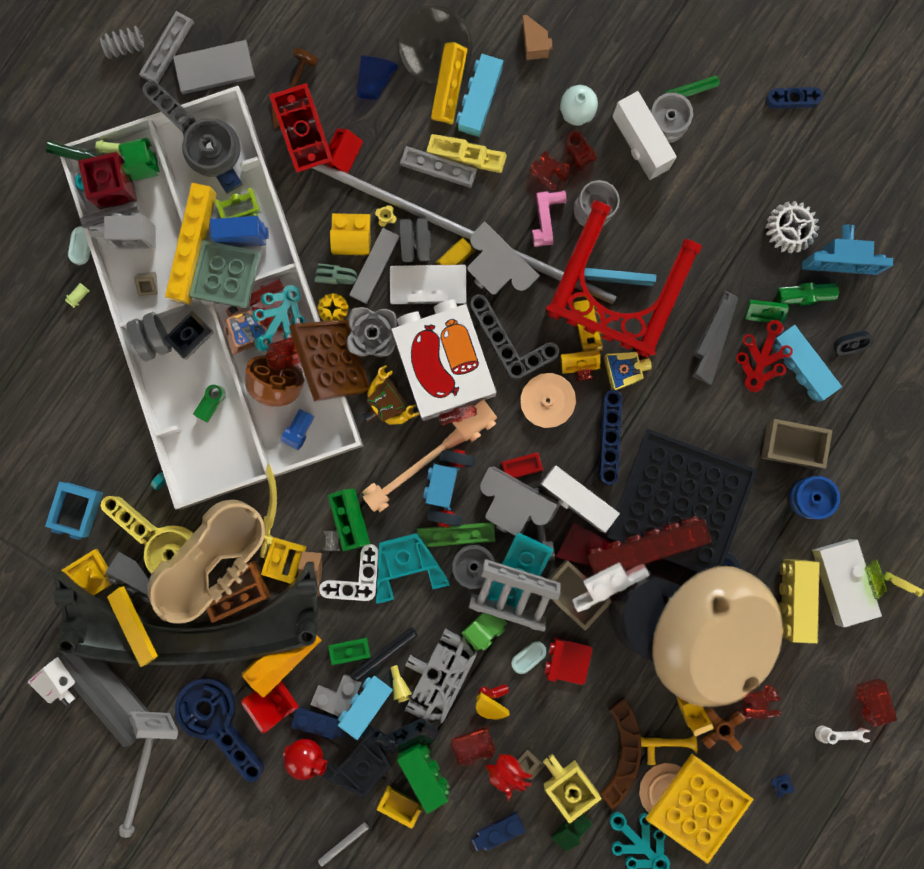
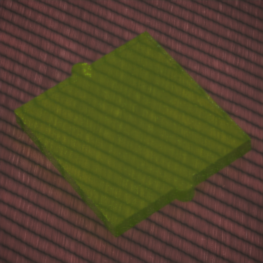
(875, 579)

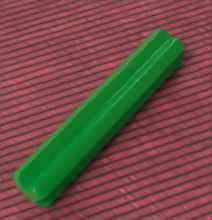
(696, 87)

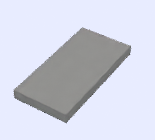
(214, 67)

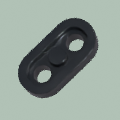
(853, 343)

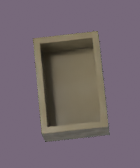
(796, 444)
(571, 587)

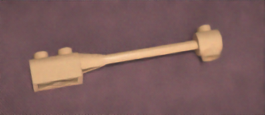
(465, 430)

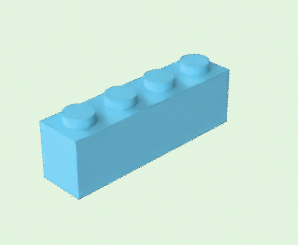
(480, 95)
(807, 365)

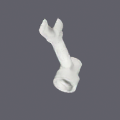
(826, 735)

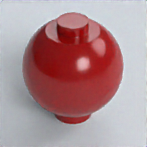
(304, 759)

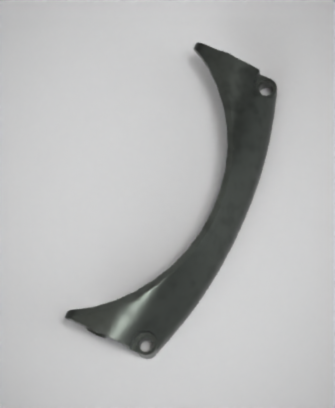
(280, 625)

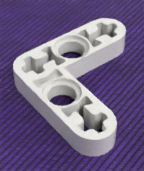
(363, 581)

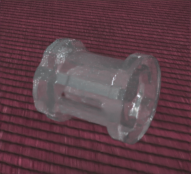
(331, 541)

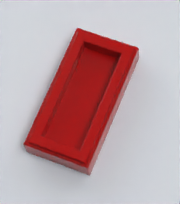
(523, 465)

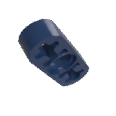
(801, 92)

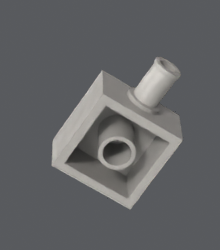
(126, 231)

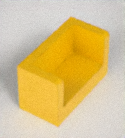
(399, 807)

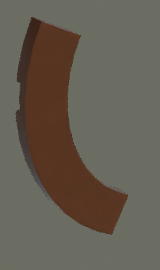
(630, 754)

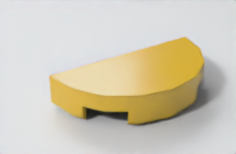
(489, 708)

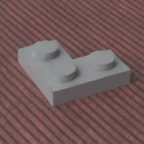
(337, 701)

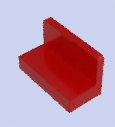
(344, 149)

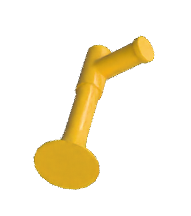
(651, 743)

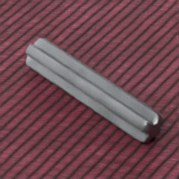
(98, 218)

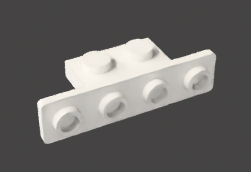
(608, 583)

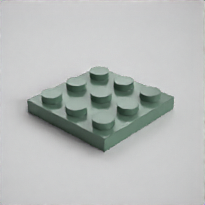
(225, 274)

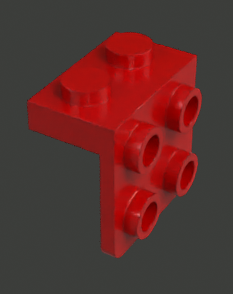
(568, 661)
(271, 708)

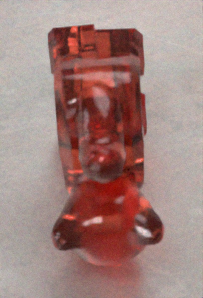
(548, 169)
(759, 703)

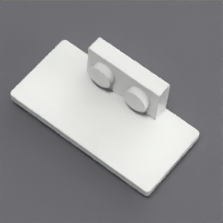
(427, 284)

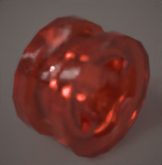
(584, 375)

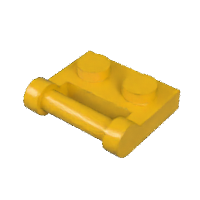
(277, 558)

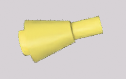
(400, 689)

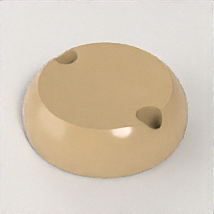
(718, 637)

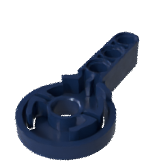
(217, 722)

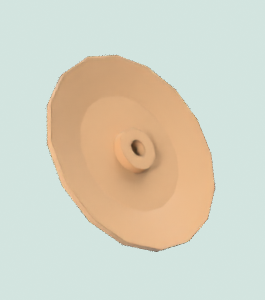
(548, 400)
(656, 782)

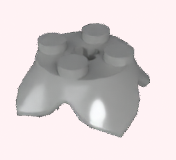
(361, 322)

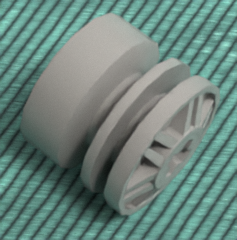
(599, 191)

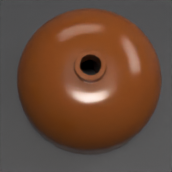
(268, 386)

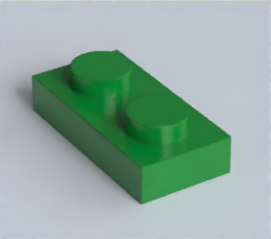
(766, 311)
(349, 651)

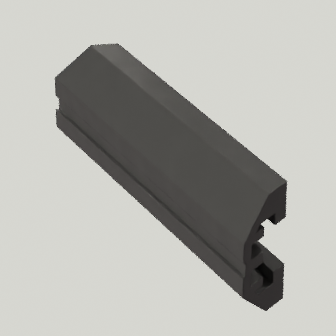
(105, 695)

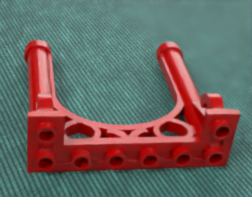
(662, 306)

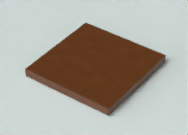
(327, 361)

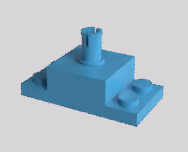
(848, 256)

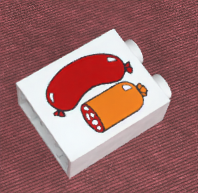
(443, 359)

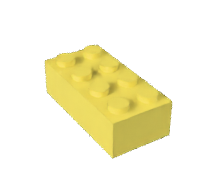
(799, 600)

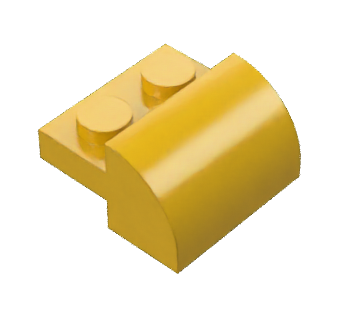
(350, 234)

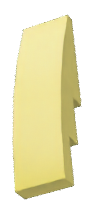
(466, 153)

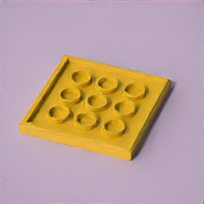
(699, 808)

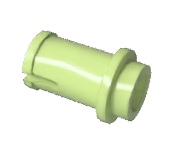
(106, 147)
(76, 296)

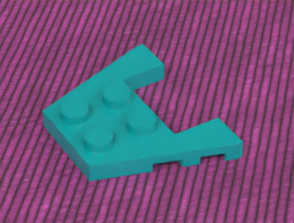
(404, 557)

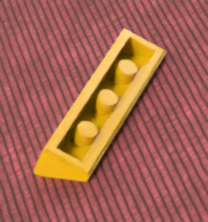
(449, 83)

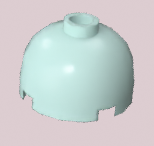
(578, 105)

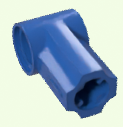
(295, 433)

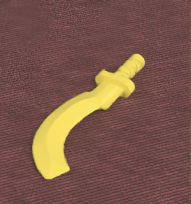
(269, 519)

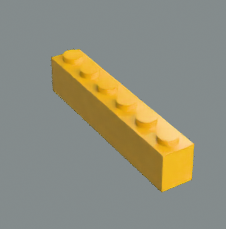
(192, 233)

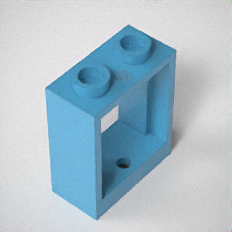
(89, 516)

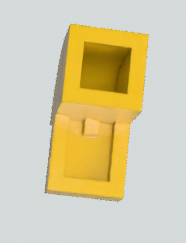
(695, 717)

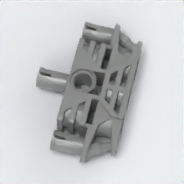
(451, 683)

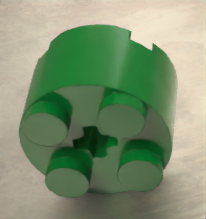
(139, 159)

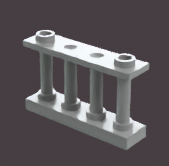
(515, 578)

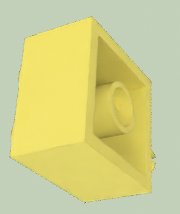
(570, 778)

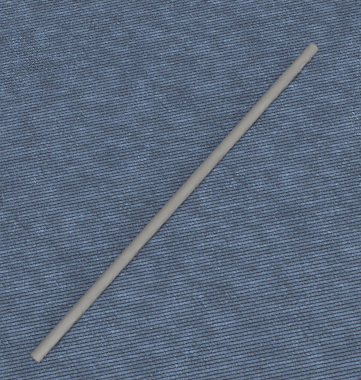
(449, 225)

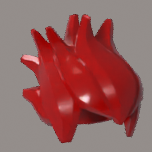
(508, 775)

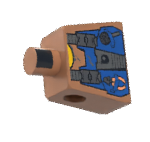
(241, 330)

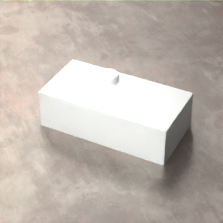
(643, 135)
(579, 499)
(846, 583)

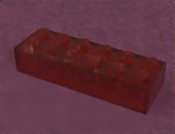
(651, 547)

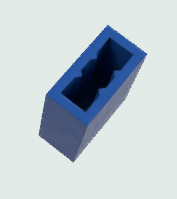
(239, 231)

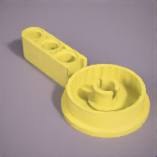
(156, 540)

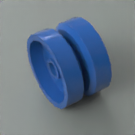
(825, 498)

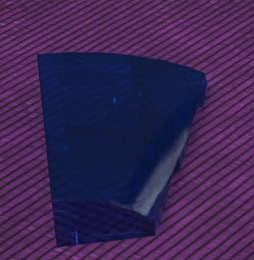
(374, 76)

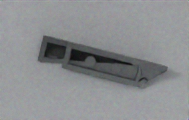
(713, 339)

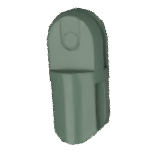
(334, 274)

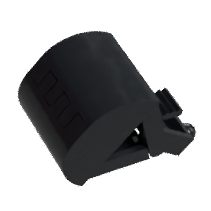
(638, 611)

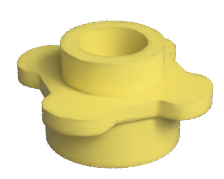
(388, 210)

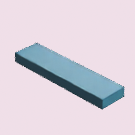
(619, 277)

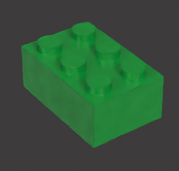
(424, 776)

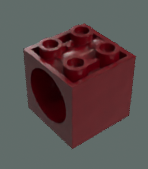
(106, 181)

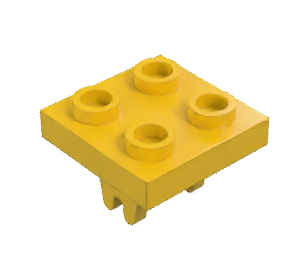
(89, 572)

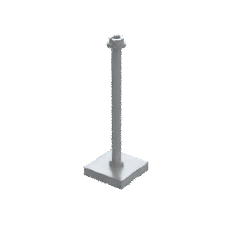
(148, 726)

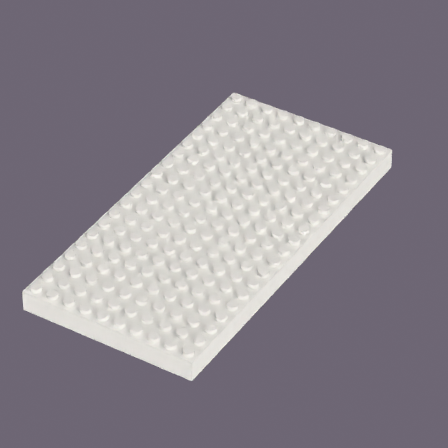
(242, 435)

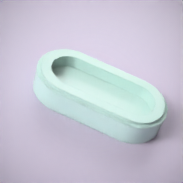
(79, 248)
(528, 657)

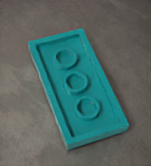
(526, 556)

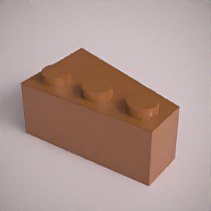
(245, 594)

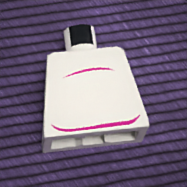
(53, 682)

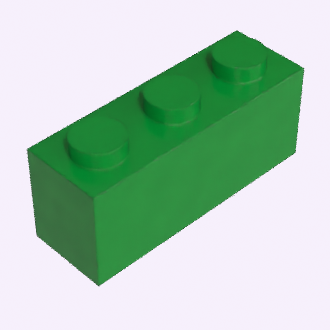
(348, 519)

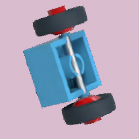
(442, 485)

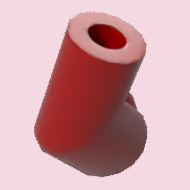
(494, 692)

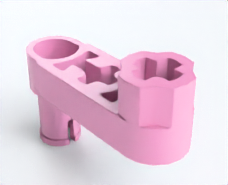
(544, 235)

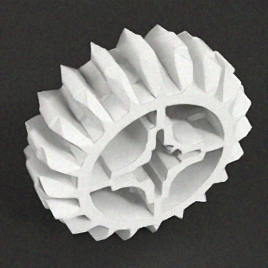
(790, 213)

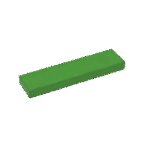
(457, 535)

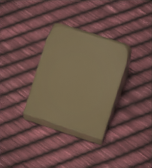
(146, 284)
(530, 764)

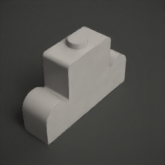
(498, 263)
(515, 502)

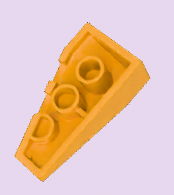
(269, 670)

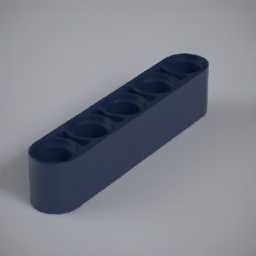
(615, 429)

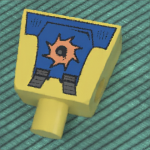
(625, 369)

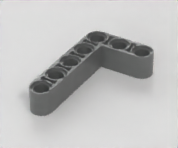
(505, 344)

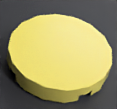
(903, 584)

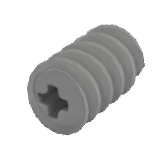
(122, 43)

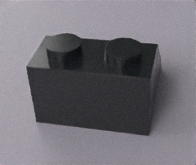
(189, 335)

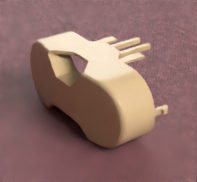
(181, 586)

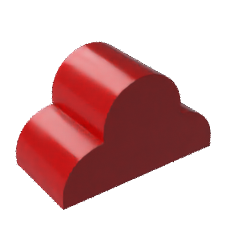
(301, 127)

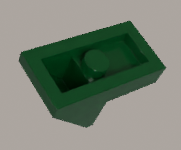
(568, 834)

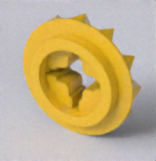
(326, 302)

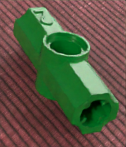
(807, 294)

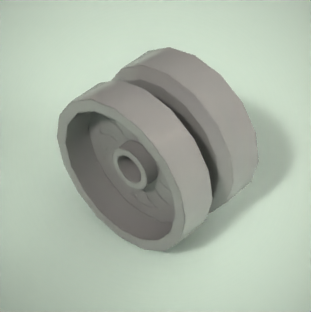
(672, 115)

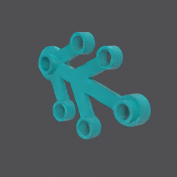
(280, 314)
(641, 846)

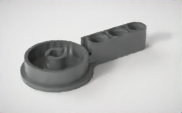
(198, 134)

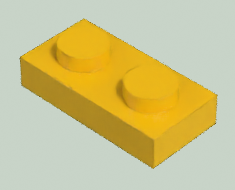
(580, 361)

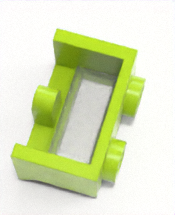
(239, 206)

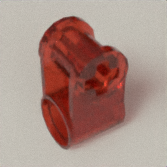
(582, 153)

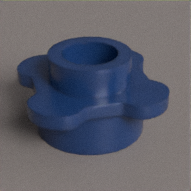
(778, 781)

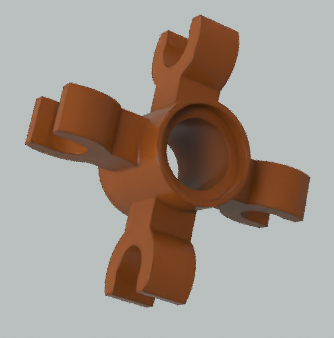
(711, 738)

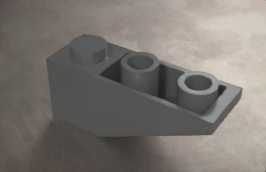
(128, 575)

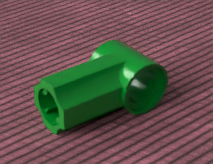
(209, 405)

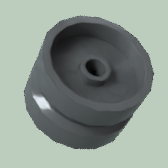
(414, 240)
(148, 336)
(461, 565)

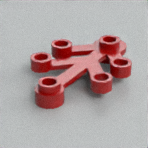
(763, 359)

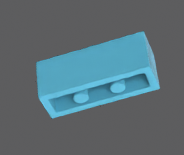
(364, 707)

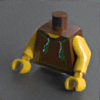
(387, 401)

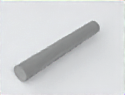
(343, 844)

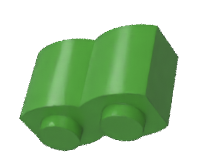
(483, 629)

